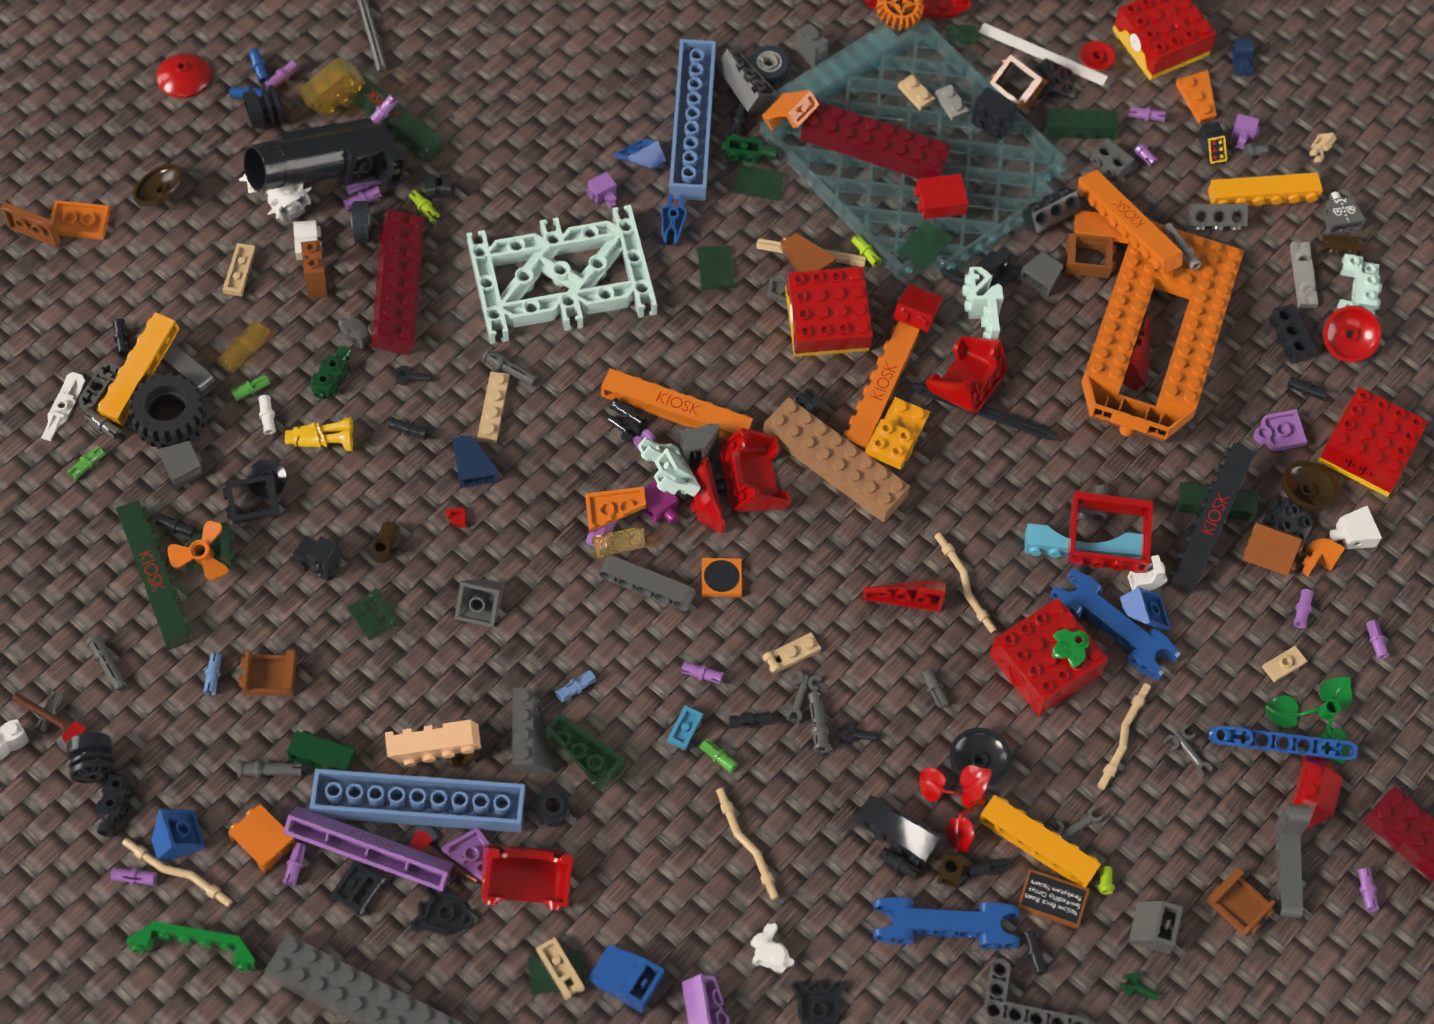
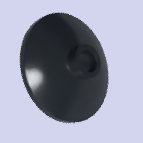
(267, 467)

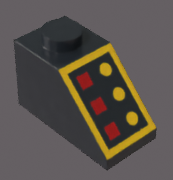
(1213, 143)

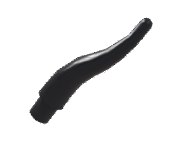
(953, 277)

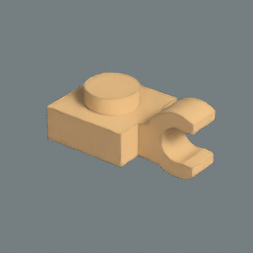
(1322, 143)

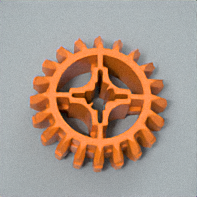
(900, 12)

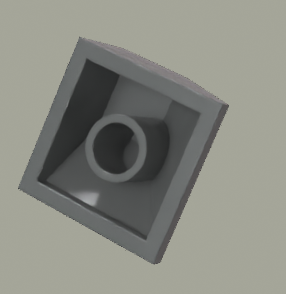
(479, 601)

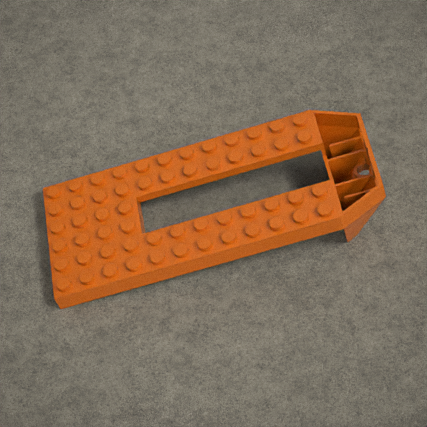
(1208, 297)

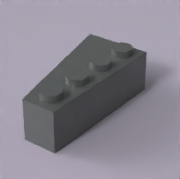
(746, 82)

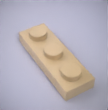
(239, 269)

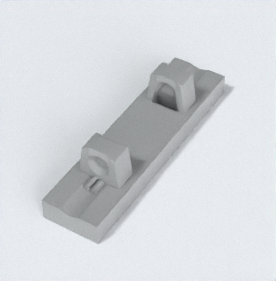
(1303, 275)

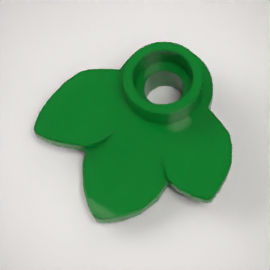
(1069, 648)

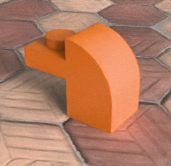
(1322, 552)

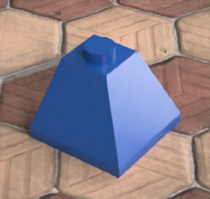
(642, 153)
(1146, 608)
(176, 834)

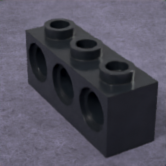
(1063, 205)
(1300, 338)

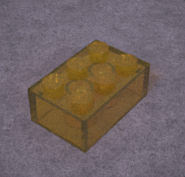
(331, 86)

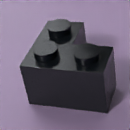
(318, 556)

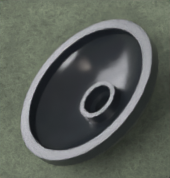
(984, 746)

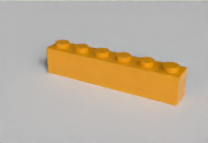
(1266, 189)
(138, 367)
(1039, 841)

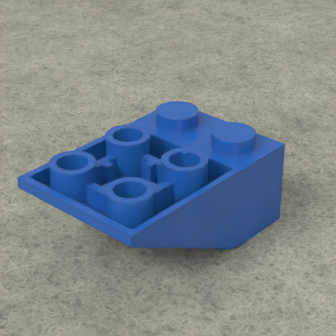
(627, 977)

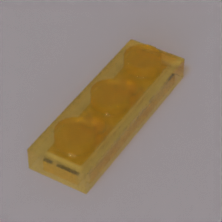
(243, 346)

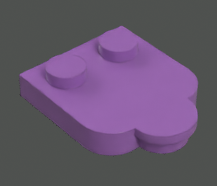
(1281, 431)

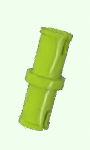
(424, 205)
(866, 250)

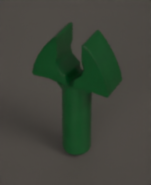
(1137, 987)

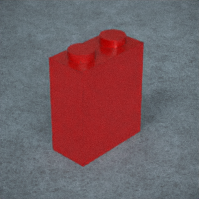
(941, 196)
(918, 308)

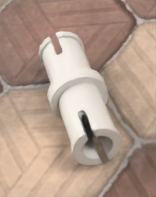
(266, 414)

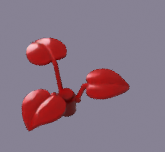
(975, 782)

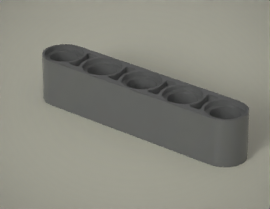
(181, 363)
(647, 583)

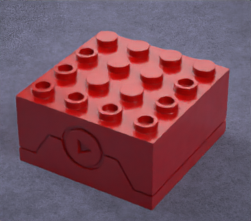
(1028, 663)

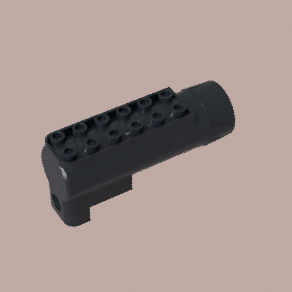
(350, 149)

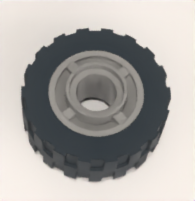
(770, 56)
(361, 221)

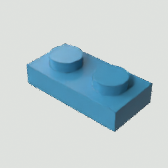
(685, 728)

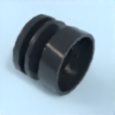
(262, 107)
(90, 757)

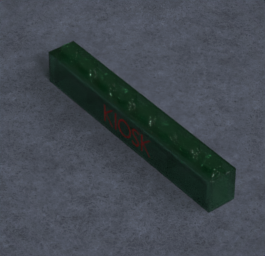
(399, 122)
(153, 574)

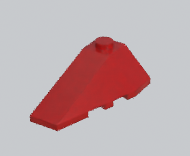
(1140, 359)
(913, 594)

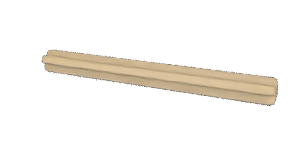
(844, 258)

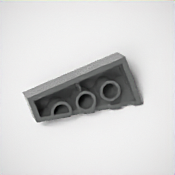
(529, 744)

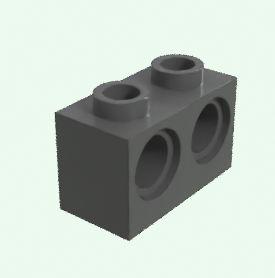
(1112, 159)

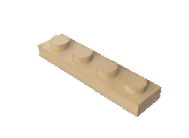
(493, 407)

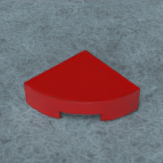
(457, 516)

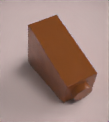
(805, 254)

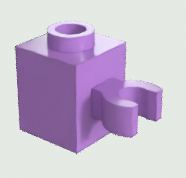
(1245, 130)
(602, 189)

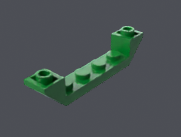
(143, 941)

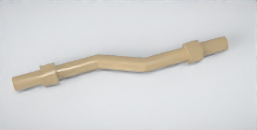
(949, 551)
(1110, 769)
(143, 854)
(766, 878)

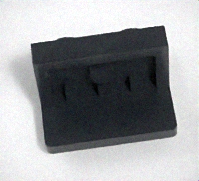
(999, 267)

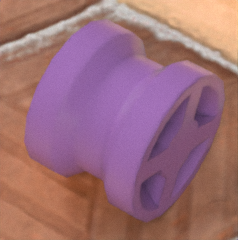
(646, 433)

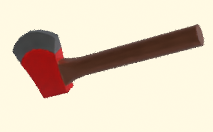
(70, 729)
(424, 838)

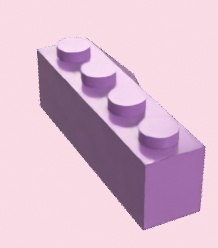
(704, 1001)

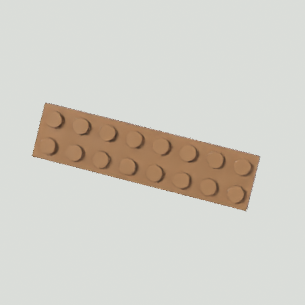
(837, 460)

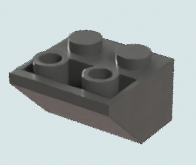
(699, 443)
(1156, 925)

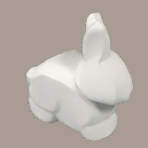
(770, 953)

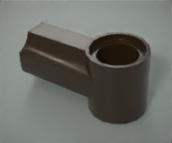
(385, 540)

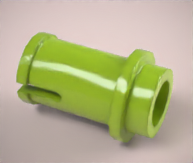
(1106, 886)

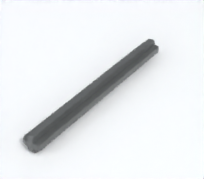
(372, 35)

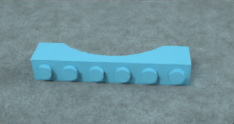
(1045, 541)

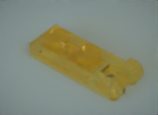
(618, 542)

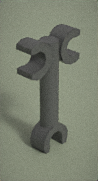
(804, 682)
(1182, 739)
(1077, 826)

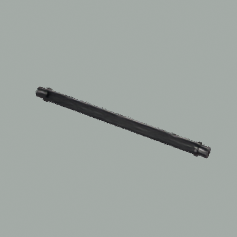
(996, 415)

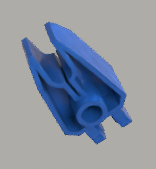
(673, 219)

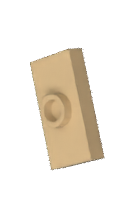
(1284, 664)

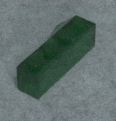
(591, 755)

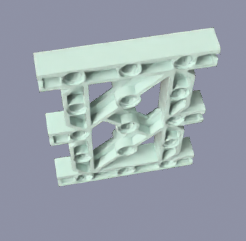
(540, 255)

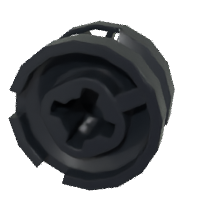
(808, 401)

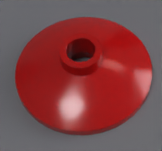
(1097, 55)

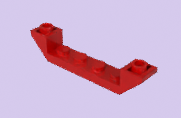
(936, 8)

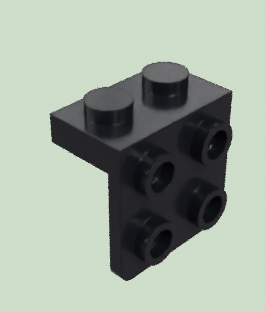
(1059, 79)
(1289, 517)

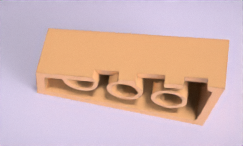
(433, 742)

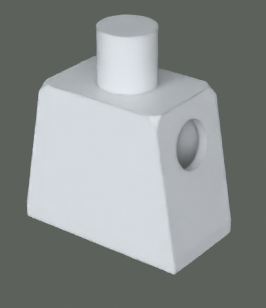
(1357, 530)

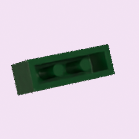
(320, 752)

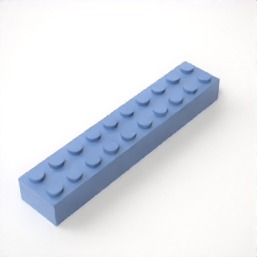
(692, 119)
(418, 800)

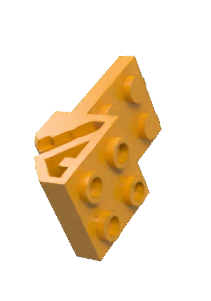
(897, 433)

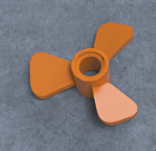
(183, 555)

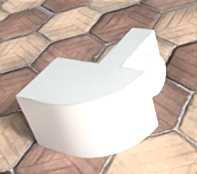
(1152, 578)

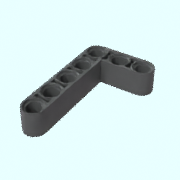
(1288, 859)
(1024, 1012)

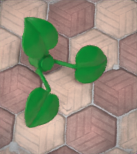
(1337, 697)

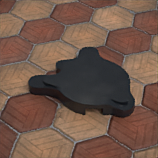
(442, 914)
(816, 1003)

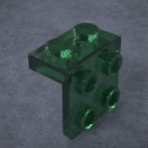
(221, 546)

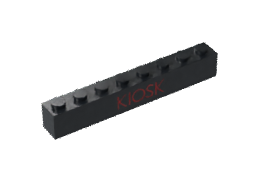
(1212, 517)

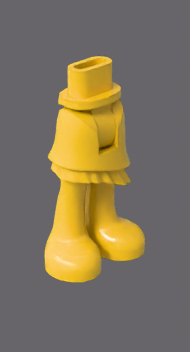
(313, 434)

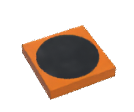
(721, 577)

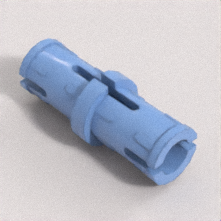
(212, 674)
(575, 686)

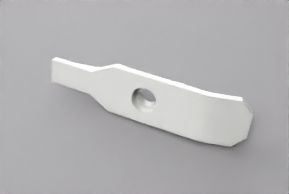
(68, 395)

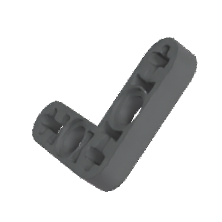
(98, 378)

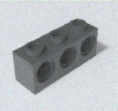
(1226, 211)

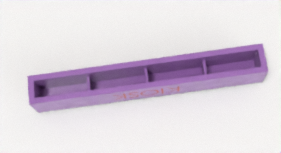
(368, 848)

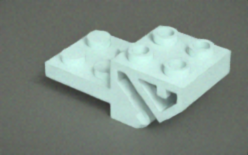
(983, 302)

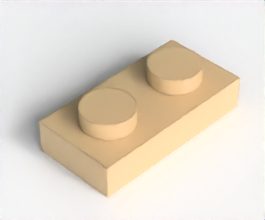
(916, 92)

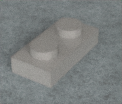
(951, 102)

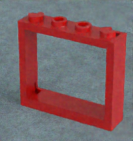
(1115, 505)

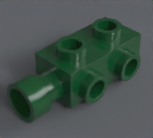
(747, 149)
(331, 374)

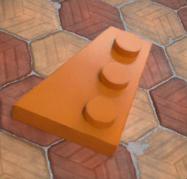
(1198, 95)
(613, 505)

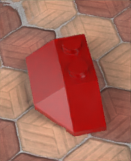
(706, 501)
(1317, 787)

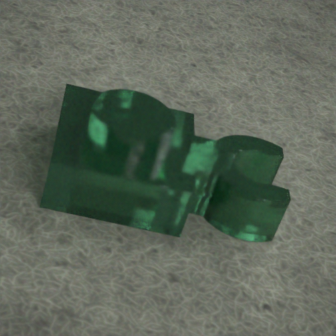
(964, 33)

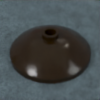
(158, 185)
(1310, 485)

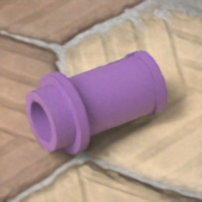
(1145, 155)

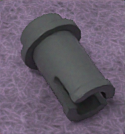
(1255, 150)

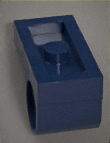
(1242, 56)

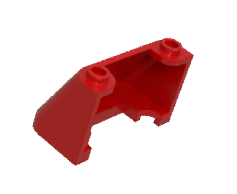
(973, 375)
(750, 473)
(526, 875)

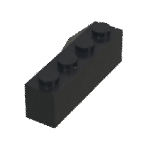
(898, 831)

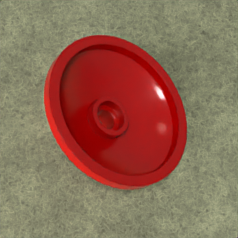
(183, 75)
(1365, 333)

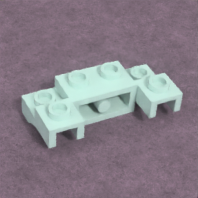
(1365, 285)
(673, 470)

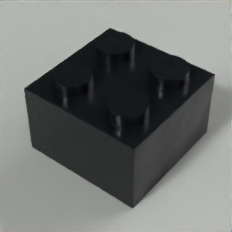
(994, 113)

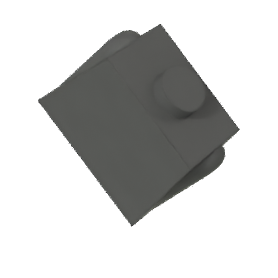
(811, 45)
(181, 463)

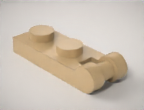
(792, 653)
(560, 968)

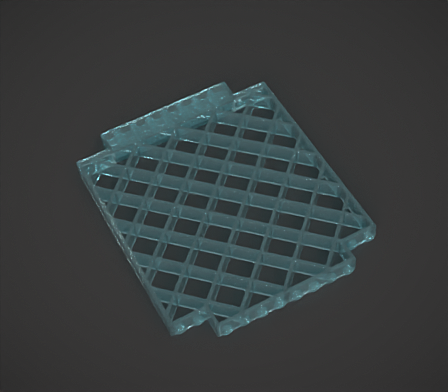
(847, 71)

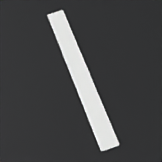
(1042, 53)

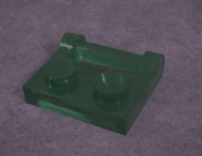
(367, 618)

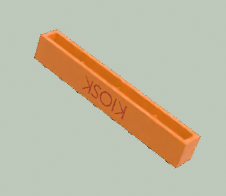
(1130, 222)
(882, 384)
(671, 404)

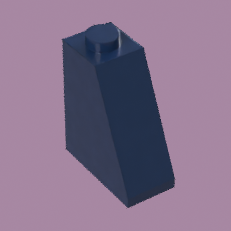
(472, 463)

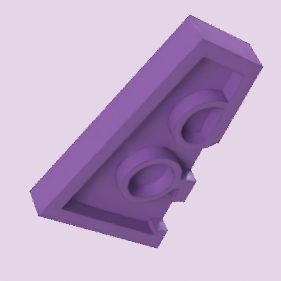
(468, 851)

